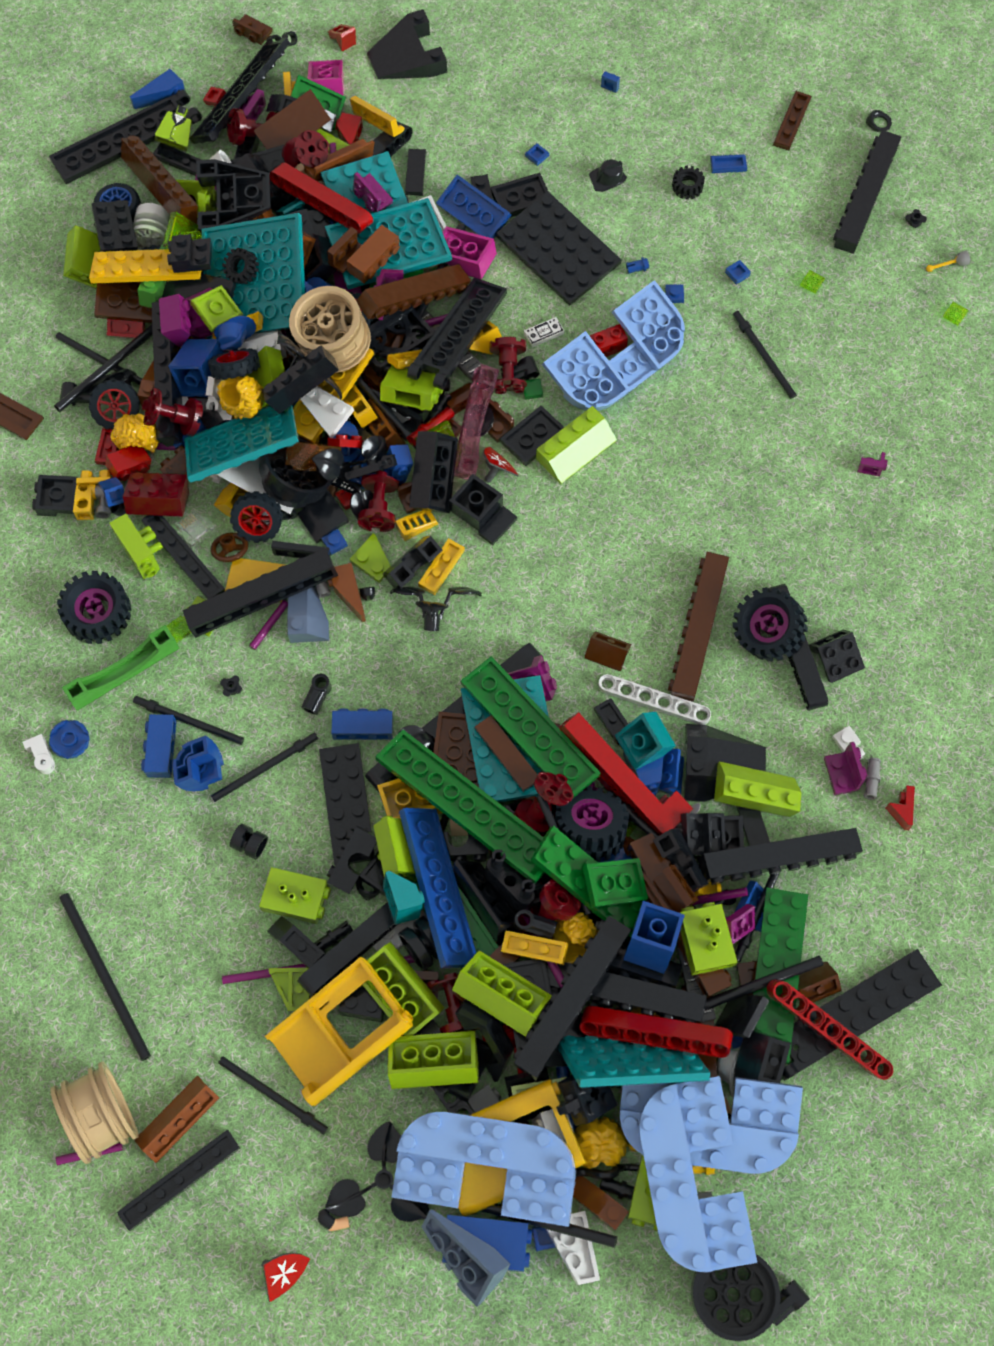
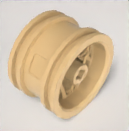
(328, 314)
(94, 1113)

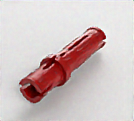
(446, 414)

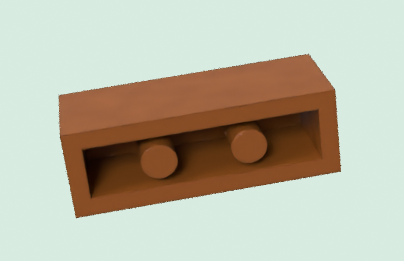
(373, 254)

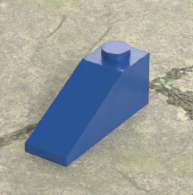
(157, 90)

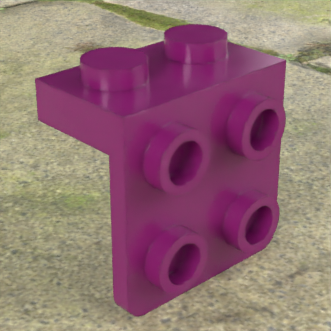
(541, 668)

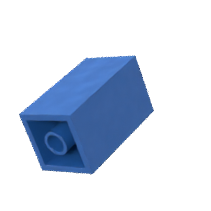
(505, 1236)

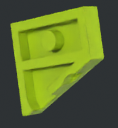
(371, 559)
(288, 987)

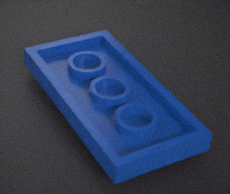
(473, 208)

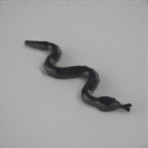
(600, 1174)

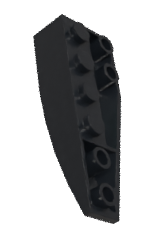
(761, 1058)

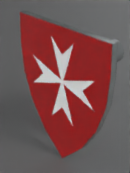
(496, 462)
(283, 1273)

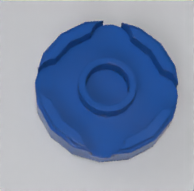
(73, 743)

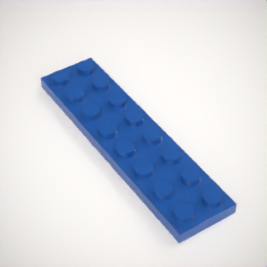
(439, 887)

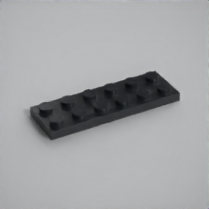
(345, 796)

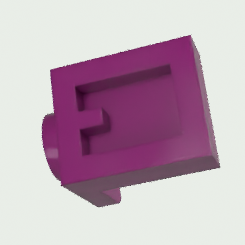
(871, 466)

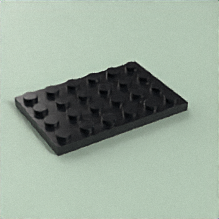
(558, 248)

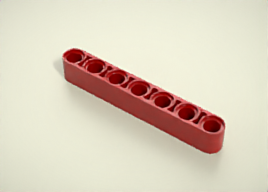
(321, 197)
(656, 1031)
(838, 1034)

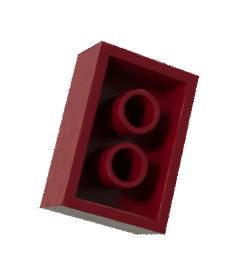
(156, 494)

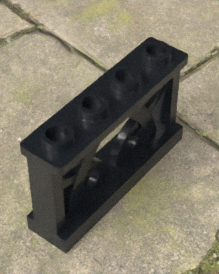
(388, 324)

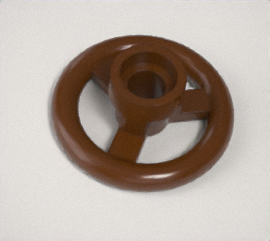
(228, 545)

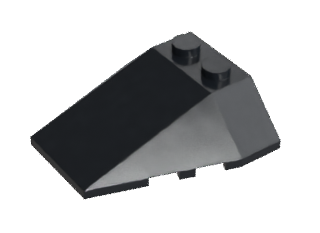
(703, 752)

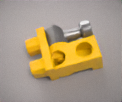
(86, 492)

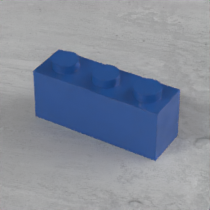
(362, 724)
(159, 746)

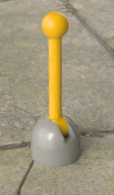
(961, 259)

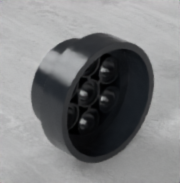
(291, 486)
(761, 1312)

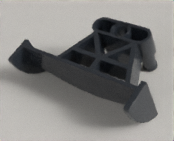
(499, 872)

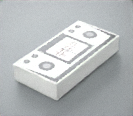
(544, 332)

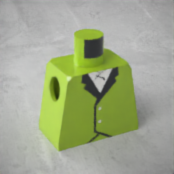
(175, 129)

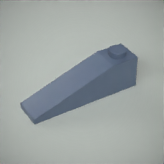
(306, 618)
(471, 1259)

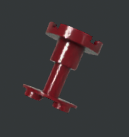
(242, 127)
(307, 148)
(508, 349)
(185, 415)
(377, 515)
(552, 789)
(555, 904)
(453, 1002)

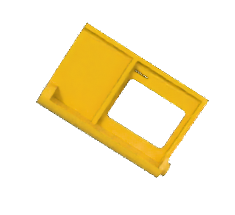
(316, 1048)
(486, 1184)

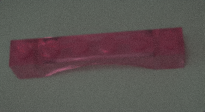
(479, 397)

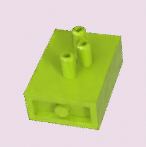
(79, 254)
(270, 367)
(405, 391)
(135, 545)
(394, 848)
(295, 895)
(707, 939)
(641, 1205)

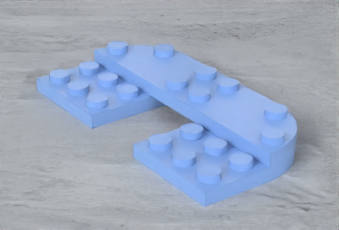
(593, 380)
(761, 1125)
(536, 1161)
(694, 1231)

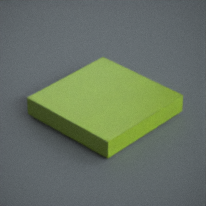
(215, 307)

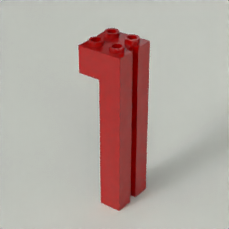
(622, 781)

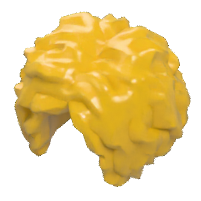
(241, 396)
(132, 432)
(576, 934)
(601, 1141)

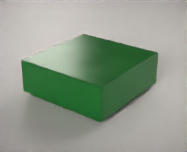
(533, 389)

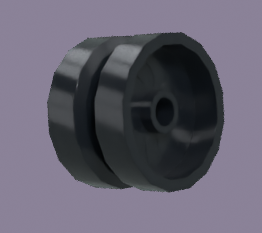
(419, 943)

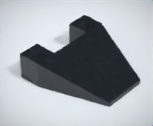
(402, 54)
(240, 192)

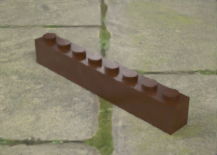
(157, 178)
(413, 291)
(700, 625)
(653, 864)

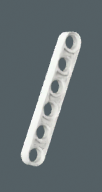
(655, 696)

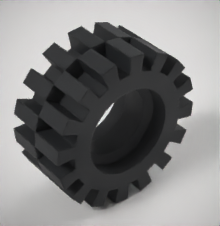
(691, 174)
(231, 266)

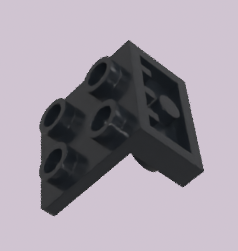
(838, 655)

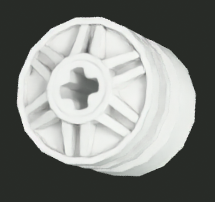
(150, 224)

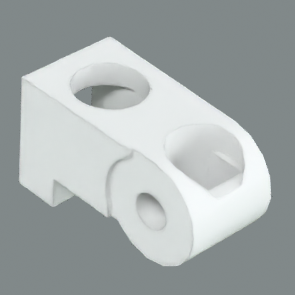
(43, 758)

